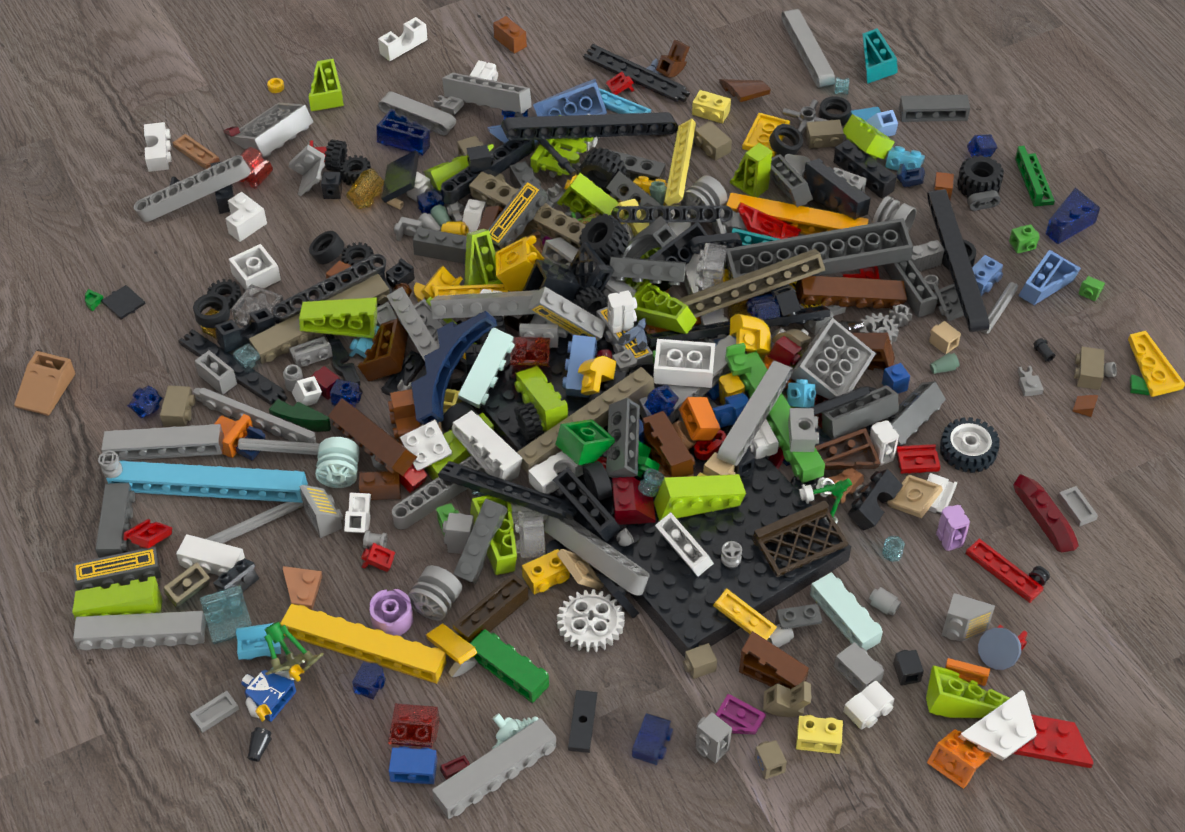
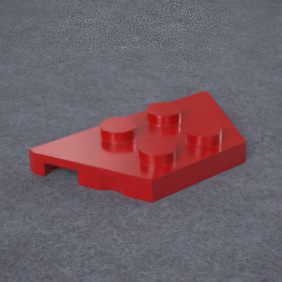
(764, 224)
(1057, 742)

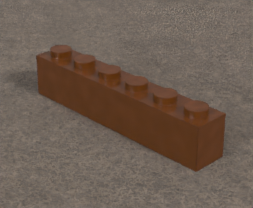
(850, 292)
(371, 436)

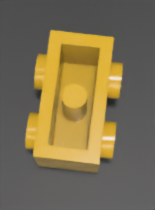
(545, 572)

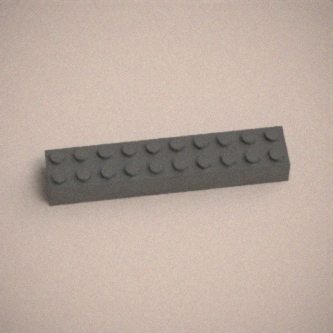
(840, 249)

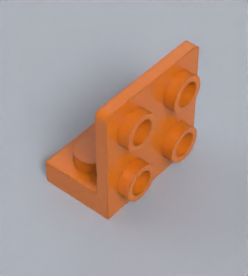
(232, 432)
(957, 758)

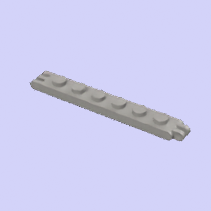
(259, 418)

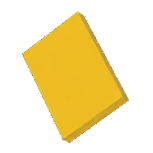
(761, 131)

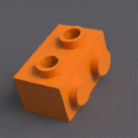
(699, 418)

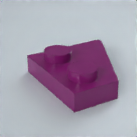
(740, 716)

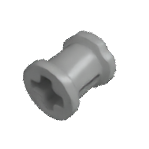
(370, 538)

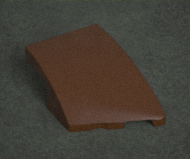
(745, 89)

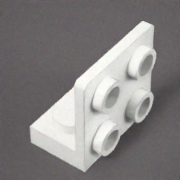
(427, 444)

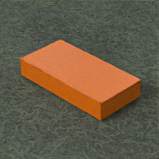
(969, 671)

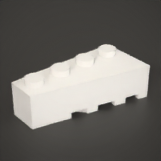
(487, 447)

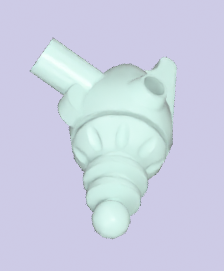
(509, 727)

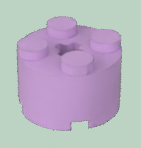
(391, 612)

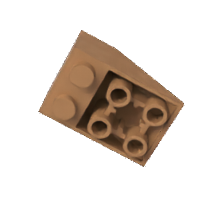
(44, 382)

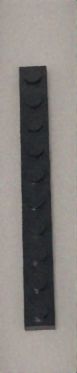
(712, 330)

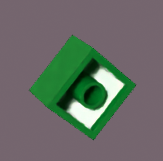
(583, 441)

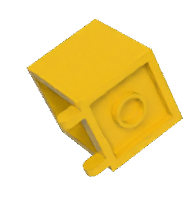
(516, 262)

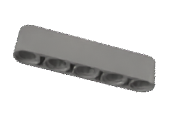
(425, 115)

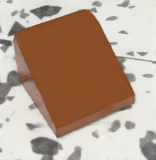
(1085, 404)

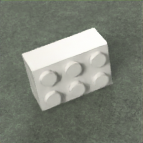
(684, 363)

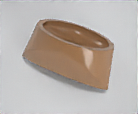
(683, 433)

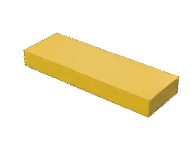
(744, 615)
(451, 643)

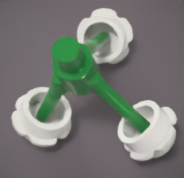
(825, 487)

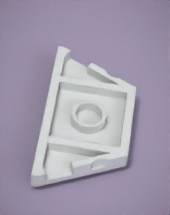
(1004, 728)

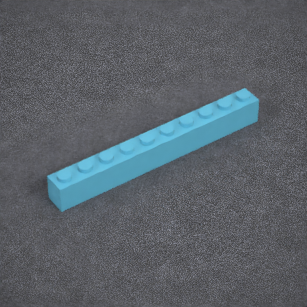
(212, 481)

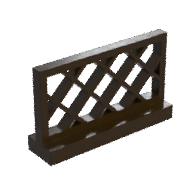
(788, 526)

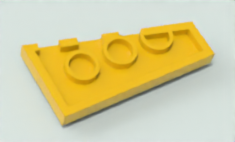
(1154, 366)

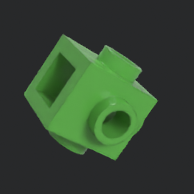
(1024, 238)

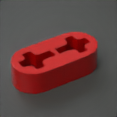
(711, 445)

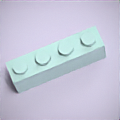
(486, 367)
(846, 612)

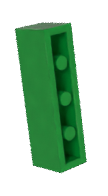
(510, 666)

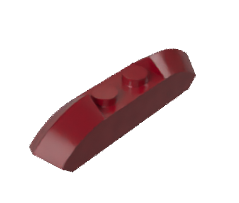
(1046, 514)

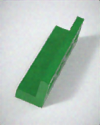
(1030, 179)

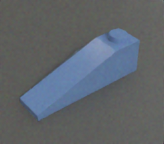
(578, 100)

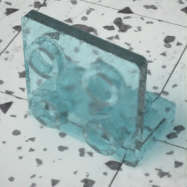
(225, 613)

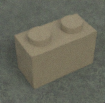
(824, 134)
(712, 141)
(1089, 368)
(177, 406)
(186, 585)

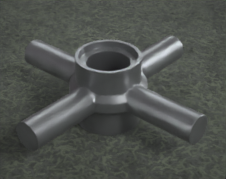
(806, 114)

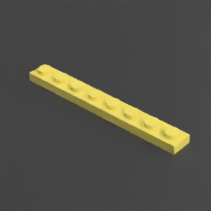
(680, 163)

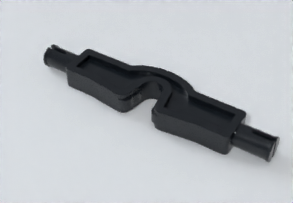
(341, 356)

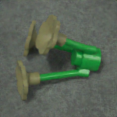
(275, 633)

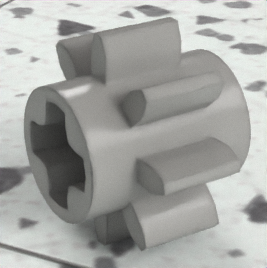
(901, 315)

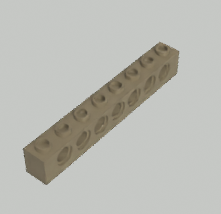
(546, 220)

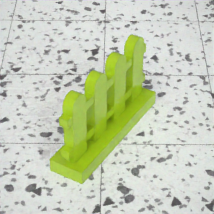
(544, 160)

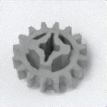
(880, 324)

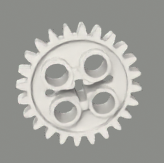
(590, 620)

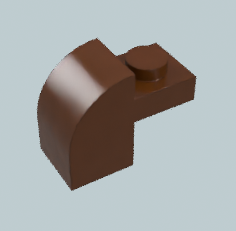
(674, 62)

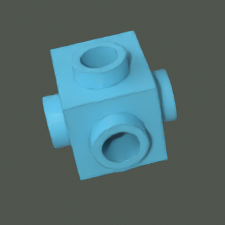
(801, 393)

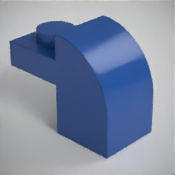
(729, 413)

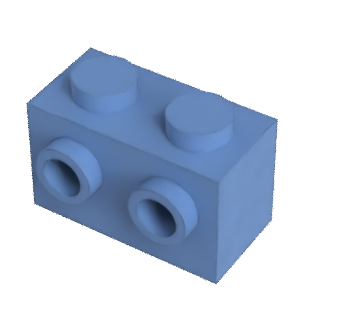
(987, 272)

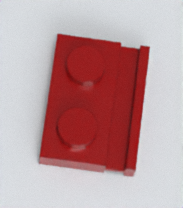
(918, 459)
(147, 533)

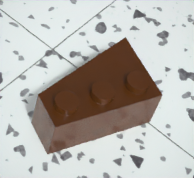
(881, 345)
(387, 351)
(667, 446)
(849, 452)
(770, 664)

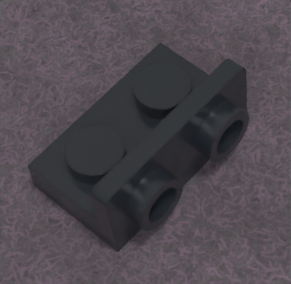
(240, 575)

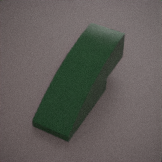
(301, 416)

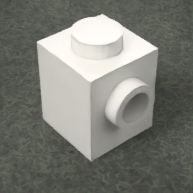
(422, 185)
(307, 391)

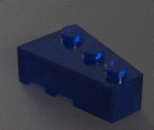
(403, 134)
(1072, 217)

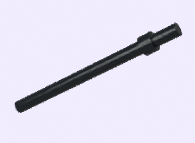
(562, 161)

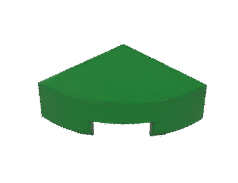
(92, 299)
(1138, 385)

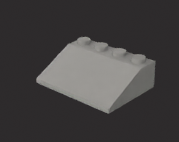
(274, 127)
(833, 361)

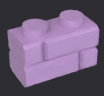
(952, 527)

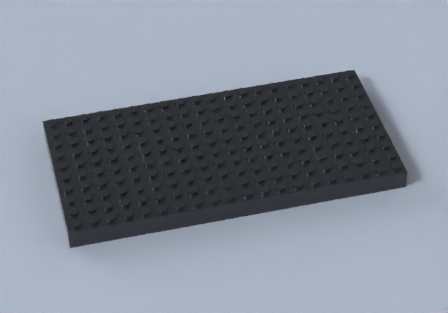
(674, 594)

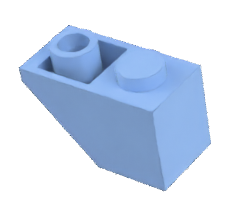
(884, 122)

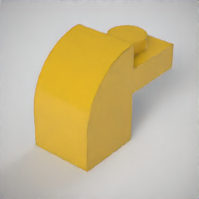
(595, 372)

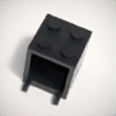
(554, 277)

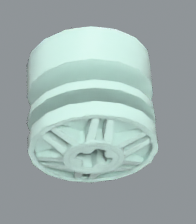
(337, 462)

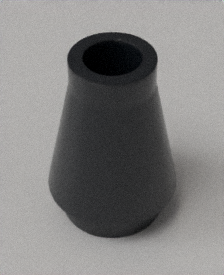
(259, 742)

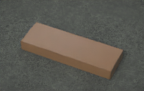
(195, 151)

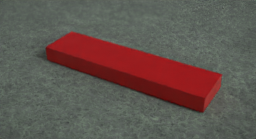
(1004, 570)

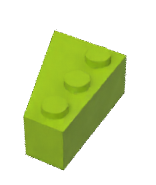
(325, 87)
(867, 137)
(754, 171)
(480, 259)

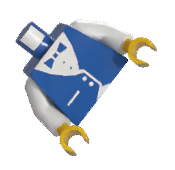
(270, 693)

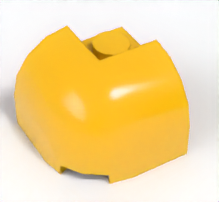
(752, 333)

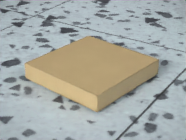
(915, 496)
(580, 569)

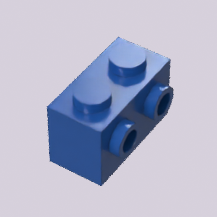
(413, 765)

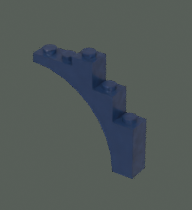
(440, 363)

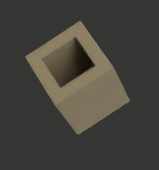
(700, 661)
(770, 759)

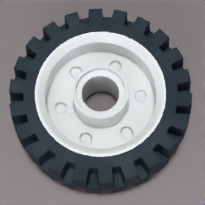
(969, 444)

